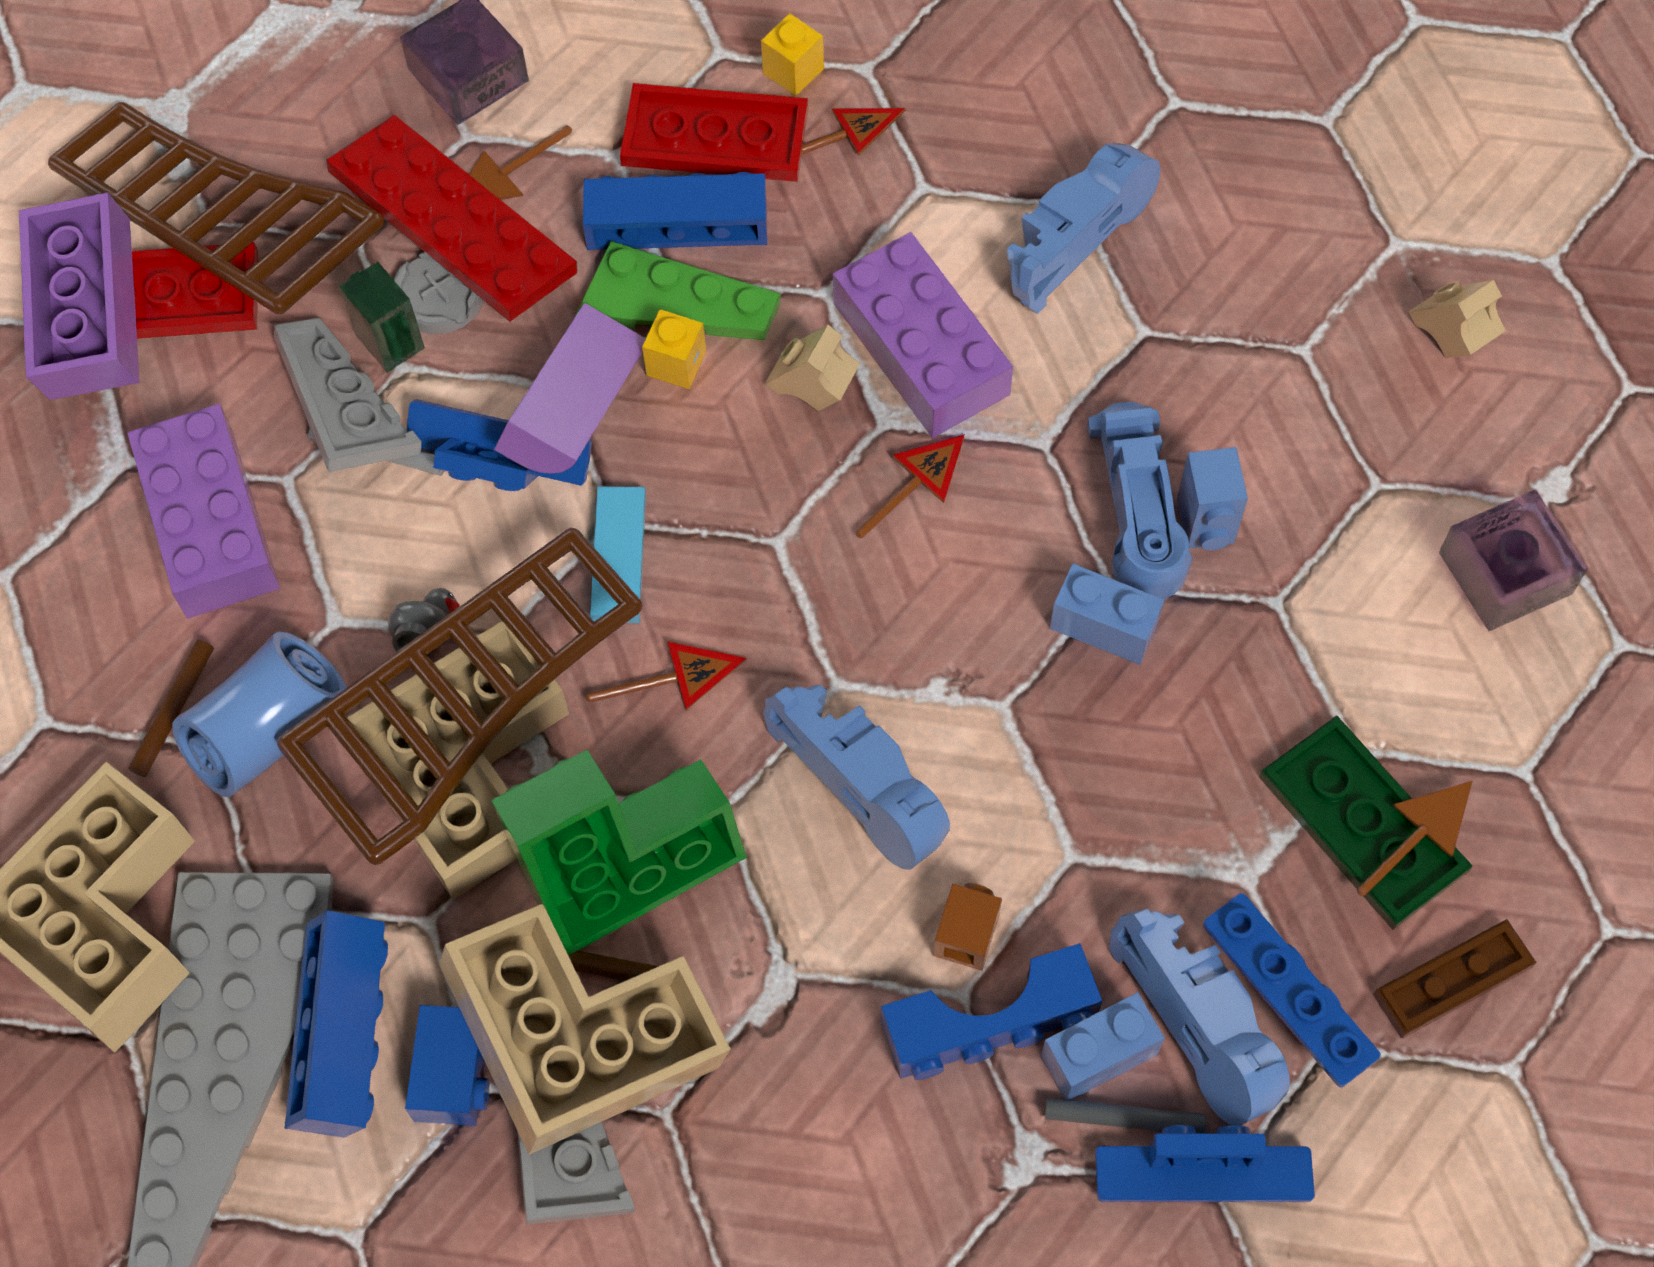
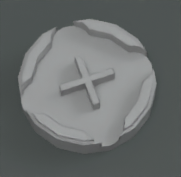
(437, 296)

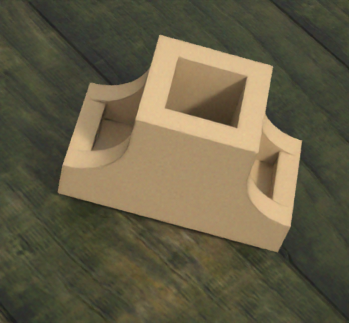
(1461, 317)
(814, 369)

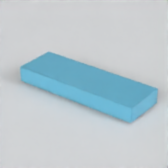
(619, 541)

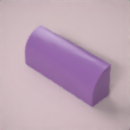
(571, 393)

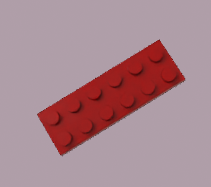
(452, 217)

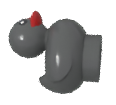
(415, 617)

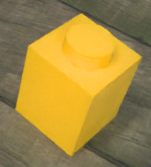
(792, 54)
(674, 349)

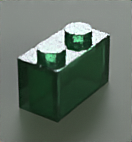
(382, 316)

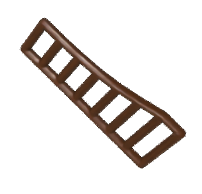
(213, 166)
(480, 733)

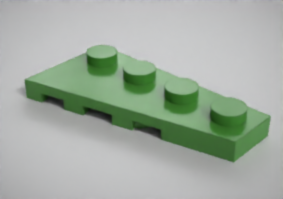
(638, 284)

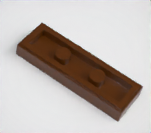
(1454, 978)

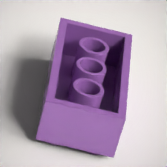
(78, 297)
(922, 334)
(203, 511)

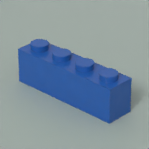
(675, 211)
(336, 1025)

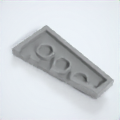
(338, 401)
(573, 1179)

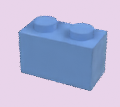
(1212, 498)
(1106, 614)
(1102, 1047)

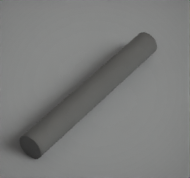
(1121, 1115)

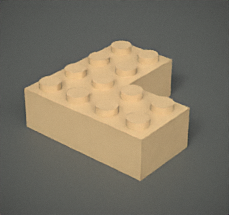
(466, 835)
(70, 900)
(568, 1055)

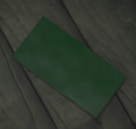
(1348, 810)

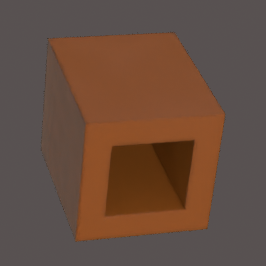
(967, 925)

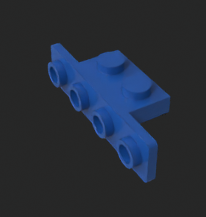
(466, 447)
(1292, 990)
(1205, 1169)

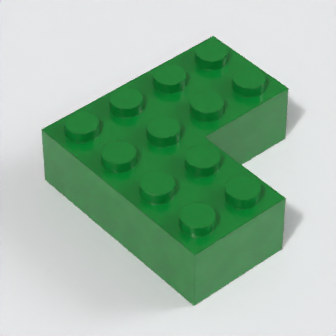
(610, 860)

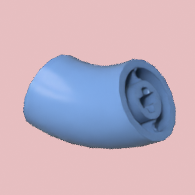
(236, 727)

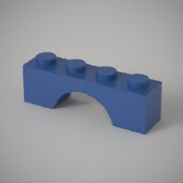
(930, 1034)

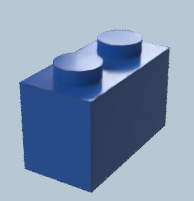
(446, 1070)

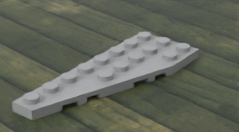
(218, 1047)

